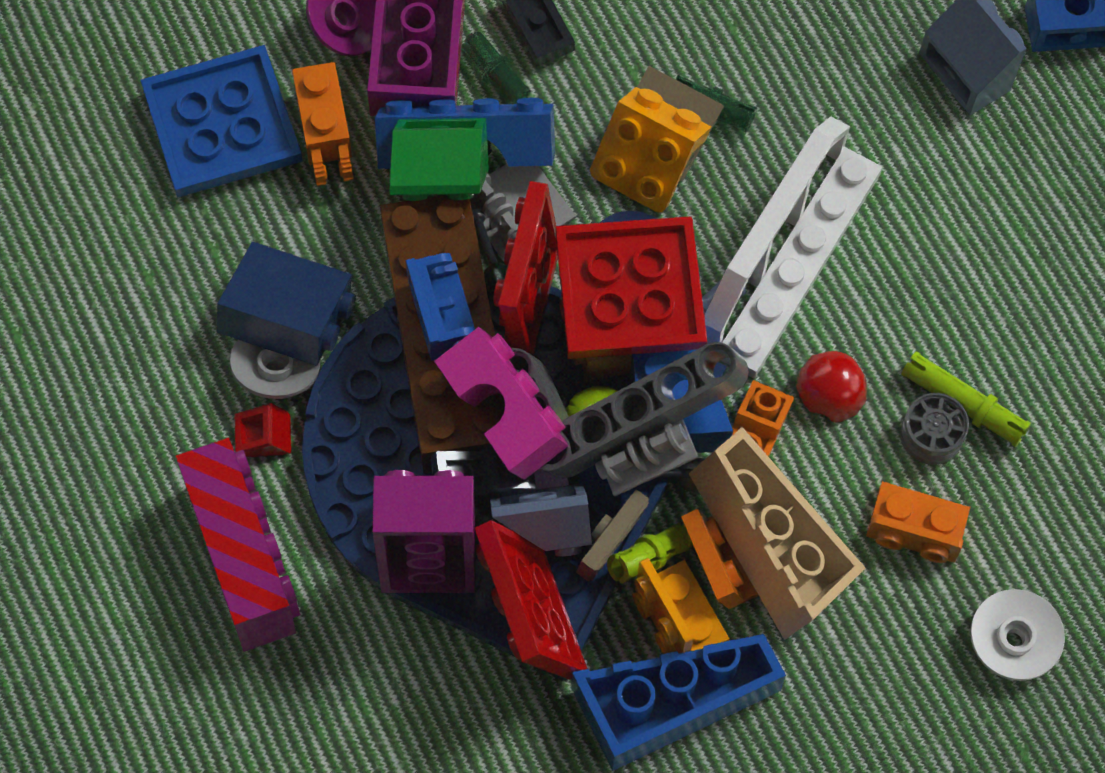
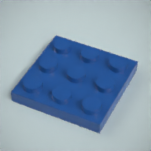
(221, 120)

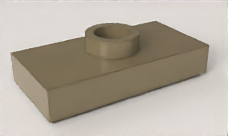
(610, 534)

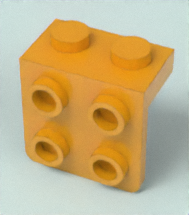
(647, 148)

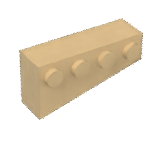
(775, 533)

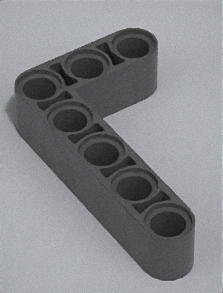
(617, 408)

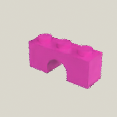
(527, 432)

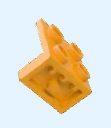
(676, 608)

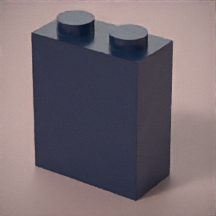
(285, 304)

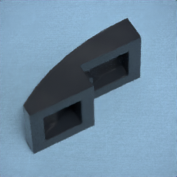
(488, 472)

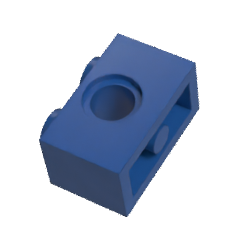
(1057, 29)

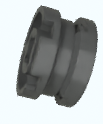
(934, 430)

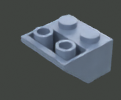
(973, 52)

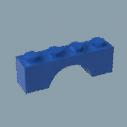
(518, 130)

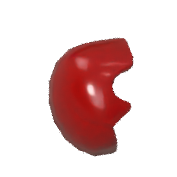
(832, 385)

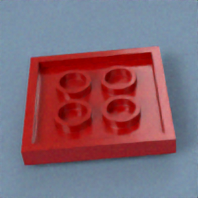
(530, 269)
(630, 287)
(530, 600)

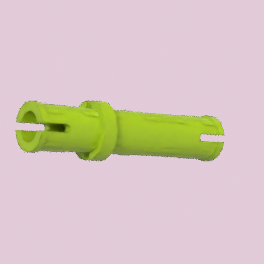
(979, 407)

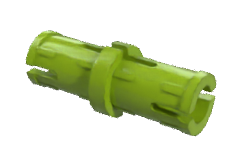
(656, 547)

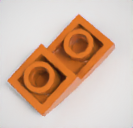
(763, 414)

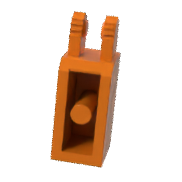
(323, 119)

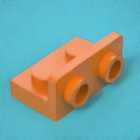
(918, 523)
(718, 560)

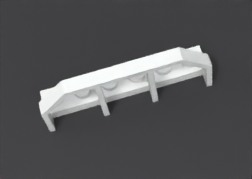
(803, 253)

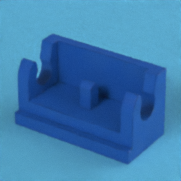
(439, 302)

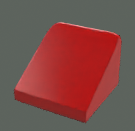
(263, 431)

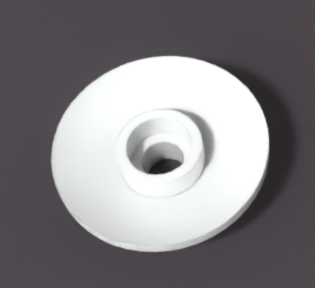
(1026, 616)

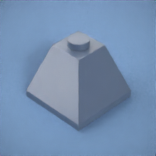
(548, 517)

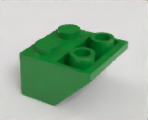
(439, 158)

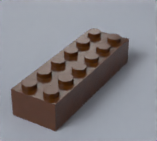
(417, 232)

